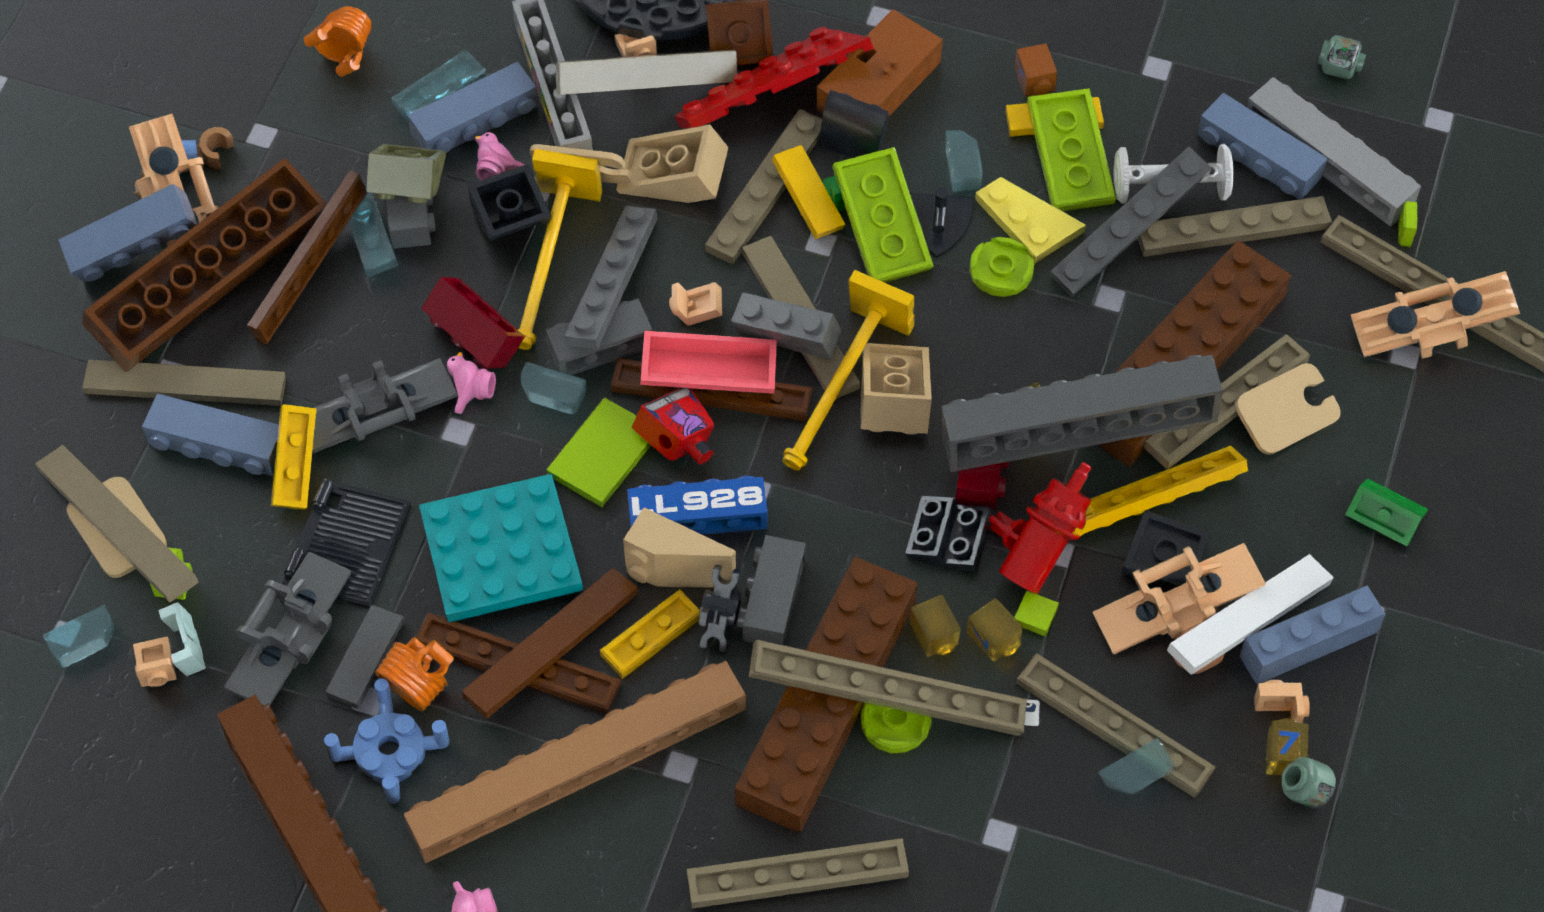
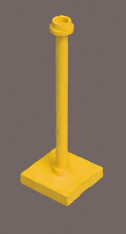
(565, 177)
(877, 303)

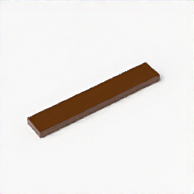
(307, 258)
(787, 401)
(549, 643)
(484, 650)

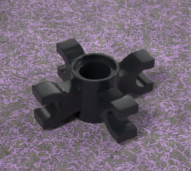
(720, 608)

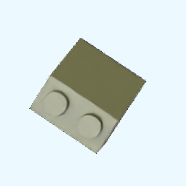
(405, 172)

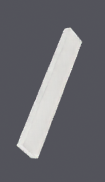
(1249, 614)

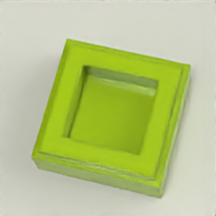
(1407, 224)
(1036, 613)

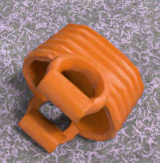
(341, 37)
(409, 677)

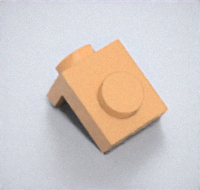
(632, 46)
(696, 304)
(154, 662)
(1281, 696)

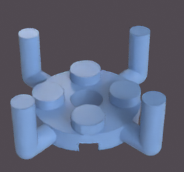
(383, 728)

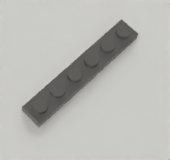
(1130, 221)
(611, 278)

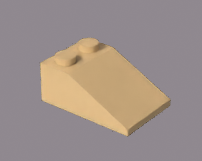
(676, 165)
(895, 388)
(672, 554)

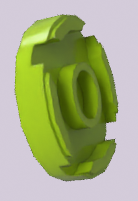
(1001, 267)
(893, 729)

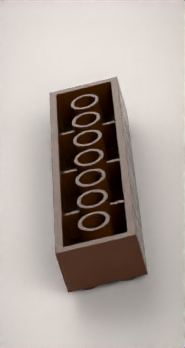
(203, 265)
(1210, 321)
(814, 726)
(296, 809)

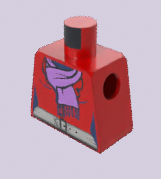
(676, 426)

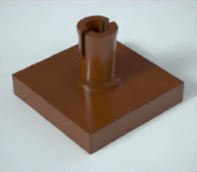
(742, 28)

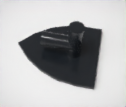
(942, 218)

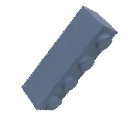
(474, 109)
(1262, 146)
(128, 233)
(212, 434)
(1311, 634)

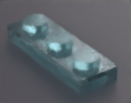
(439, 83)
(372, 237)

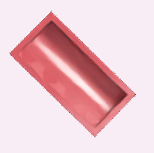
(708, 362)

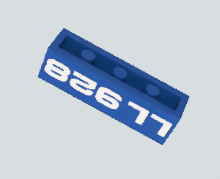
(706, 505)

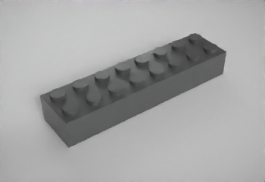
(1081, 412)

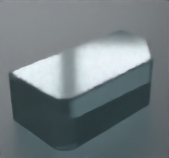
(963, 161)
(553, 388)
(80, 637)
(1138, 768)

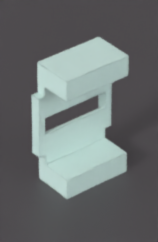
(191, 658)

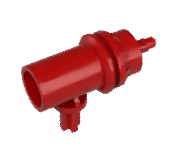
(1041, 540)

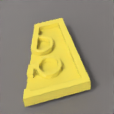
(1028, 218)

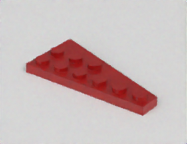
(776, 73)

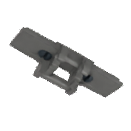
(370, 398)
(297, 635)

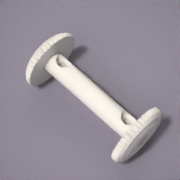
(1124, 173)

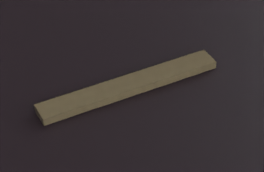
(1413, 275)
(117, 524)
(887, 688)

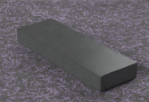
(364, 656)

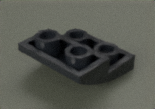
(852, 125)
(948, 533)

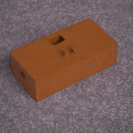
(889, 72)

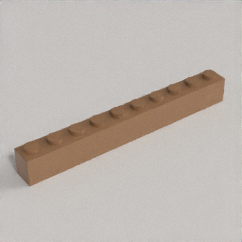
(574, 761)

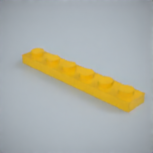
(1163, 487)

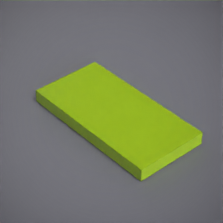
(1071, 150)
(882, 215)

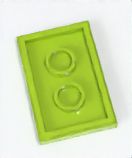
(600, 453)

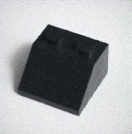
(508, 202)

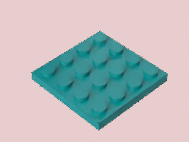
(500, 548)

